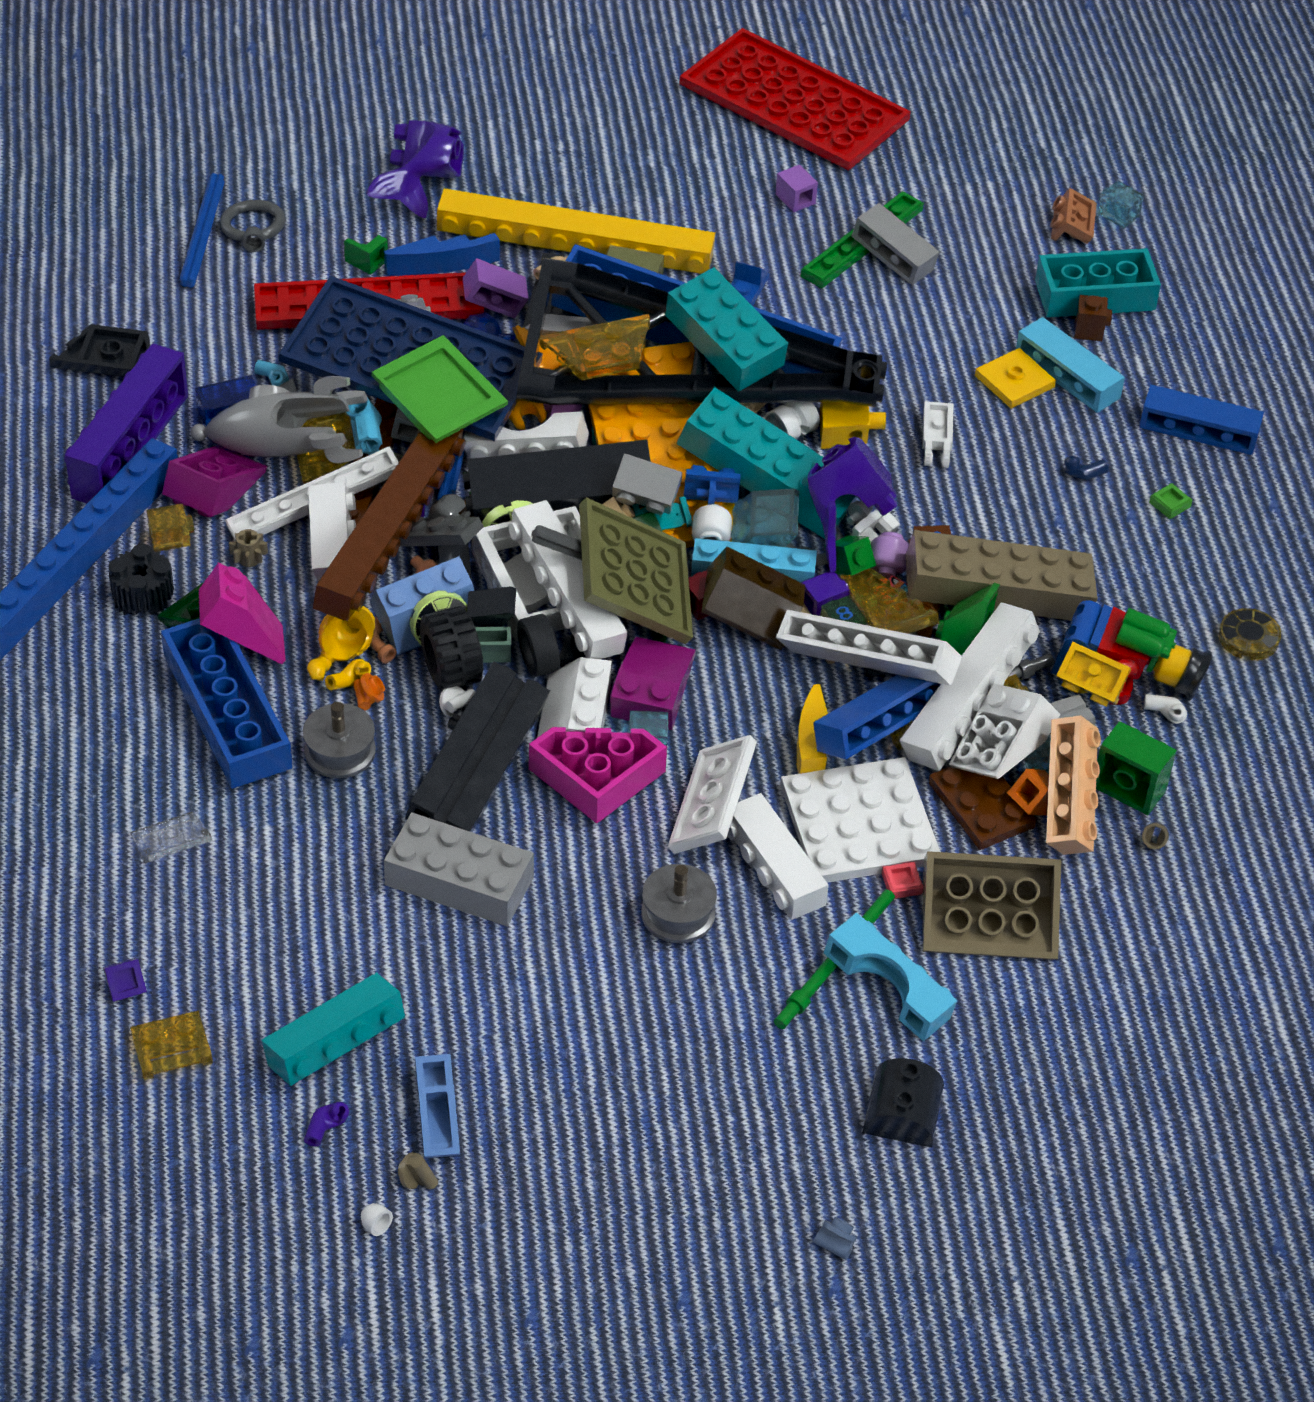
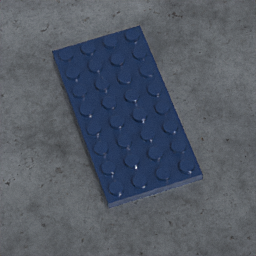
(360, 330)

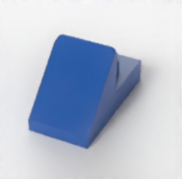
(749, 281)

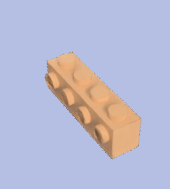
(1072, 785)

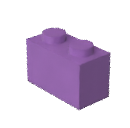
(495, 288)

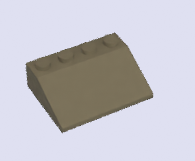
(991, 905)

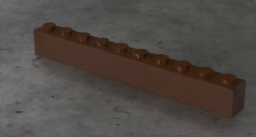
(384, 525)

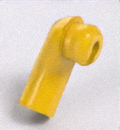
(348, 675)

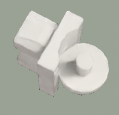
(868, 521)

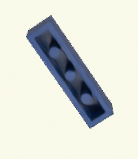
(1201, 419)

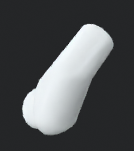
(1168, 706)

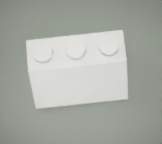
(577, 696)

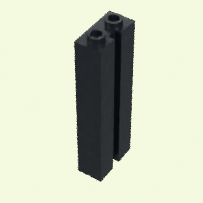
(556, 475)
(480, 749)

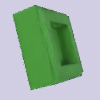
(1170, 501)

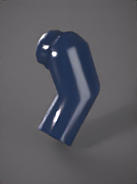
(1085, 472)

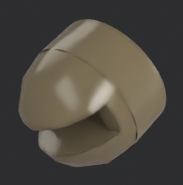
(1148, 833)

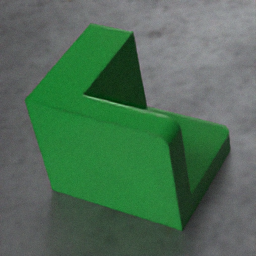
(366, 257)

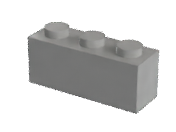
(895, 244)

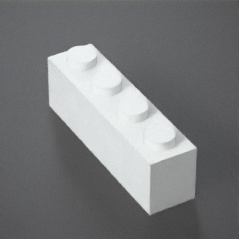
(777, 857)

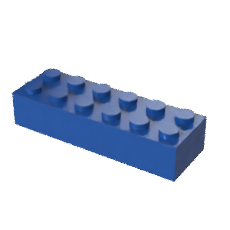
(227, 703)

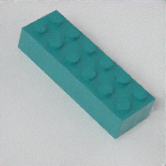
(764, 455)

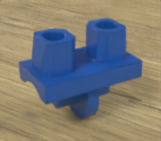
(712, 485)

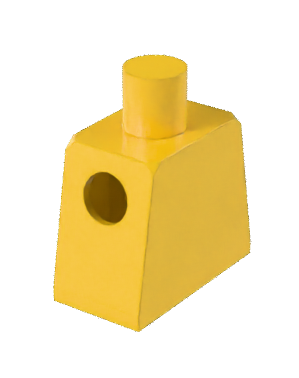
(847, 420)

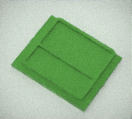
(438, 389)

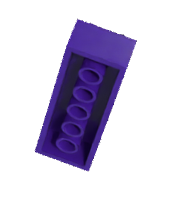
(127, 421)

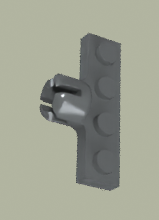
(444, 525)

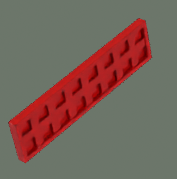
(286, 303)

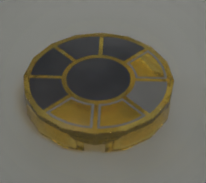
(1249, 634)

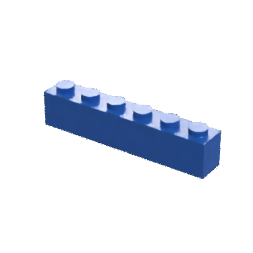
(872, 716)

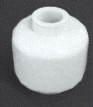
(712, 523)

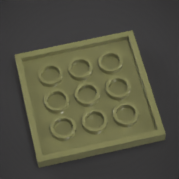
(635, 571)

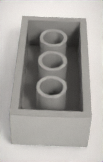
(459, 869)

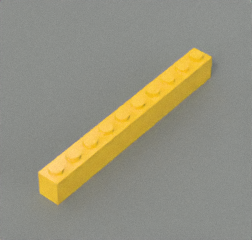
(564, 227)

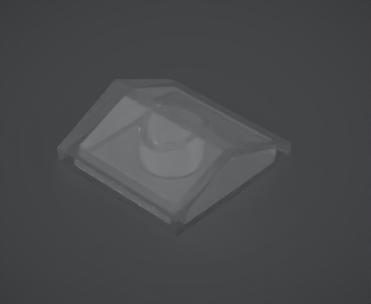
(170, 837)

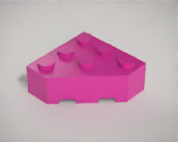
(597, 766)

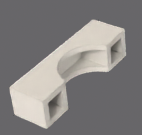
(558, 432)

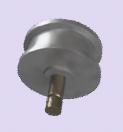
(339, 740)
(679, 903)

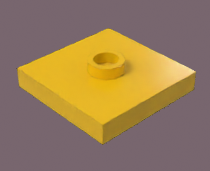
(1015, 378)

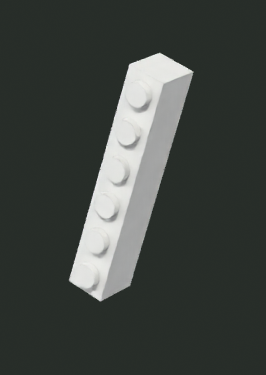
(595, 629)
(869, 647)
(952, 708)

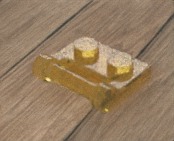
(168, 1038)

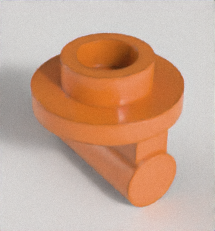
(368, 690)

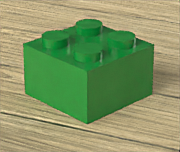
(1134, 768)

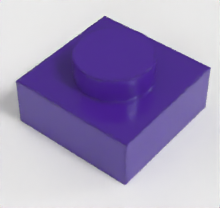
(124, 979)

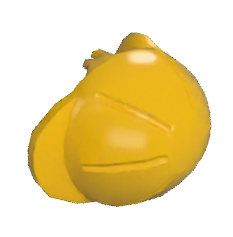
(342, 640)

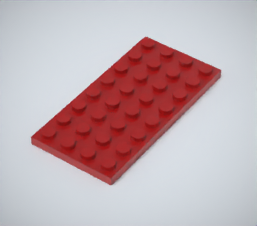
(795, 98)

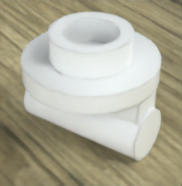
(454, 699)

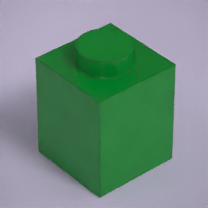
(853, 555)

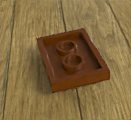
(981, 805)

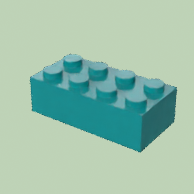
(1120, 275)
(726, 329)

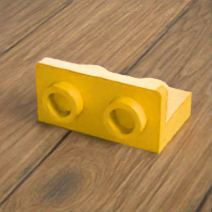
(1093, 674)

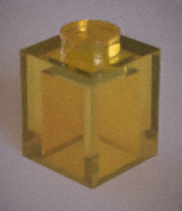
(169, 527)

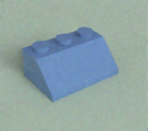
(396, 601)

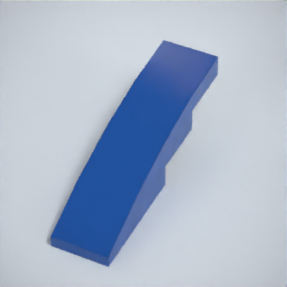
(436, 257)

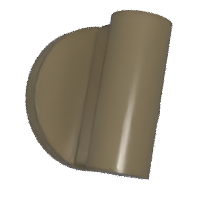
(415, 1171)

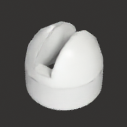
(376, 1218)

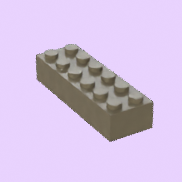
(1030, 577)

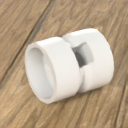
(795, 418)

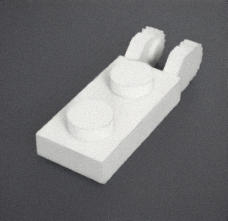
(937, 431)

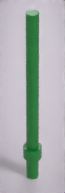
(800, 999)

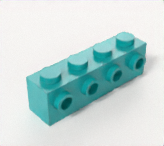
(333, 1028)

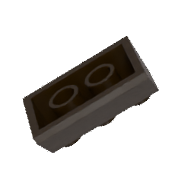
(750, 595)

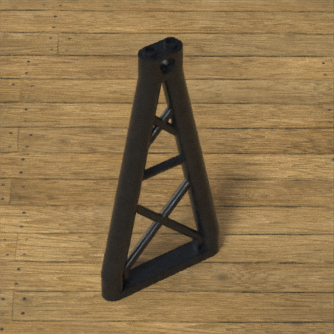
(845, 377)

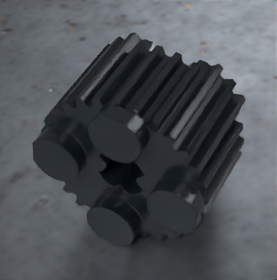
(141, 581)

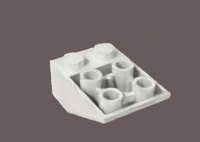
(1004, 731)

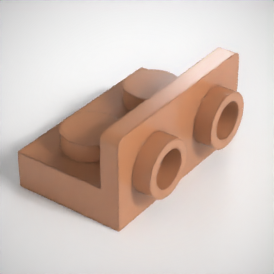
(1073, 215)

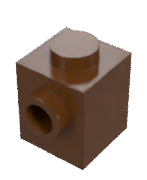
(1092, 318)

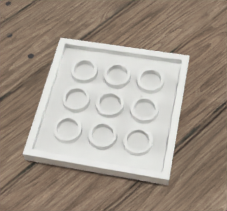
(859, 818)

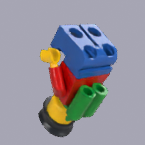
(1136, 642)

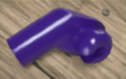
(323, 1120)

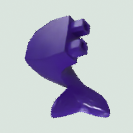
(430, 152)
(846, 471)

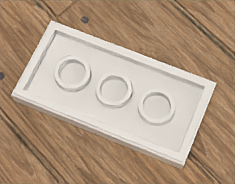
(712, 794)

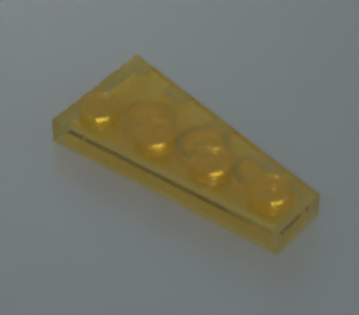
(887, 606)

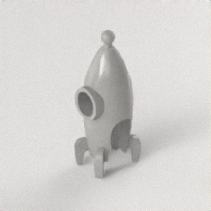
(273, 420)

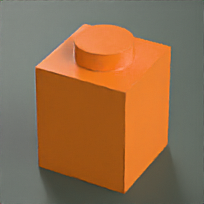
(1031, 791)

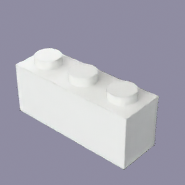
(329, 522)

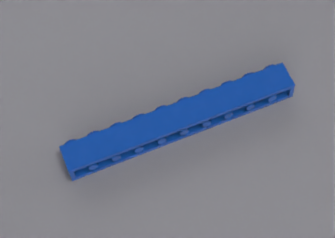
(82, 542)

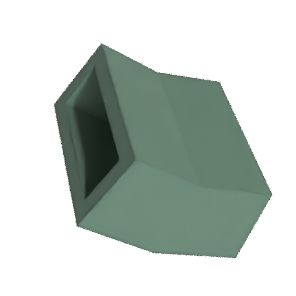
(495, 643)

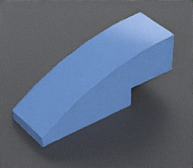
(437, 1106)

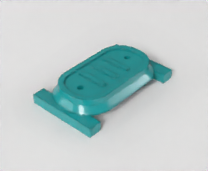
(679, 515)

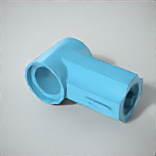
(365, 426)

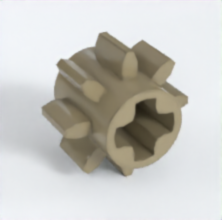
(248, 548)

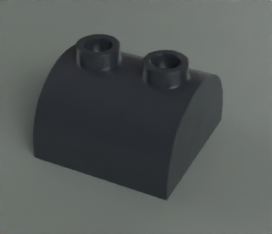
(904, 1102)

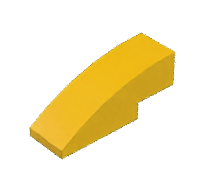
(807, 755)

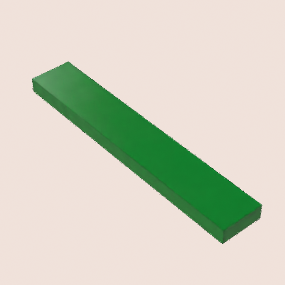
(848, 251)

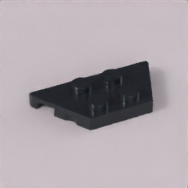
(103, 350)

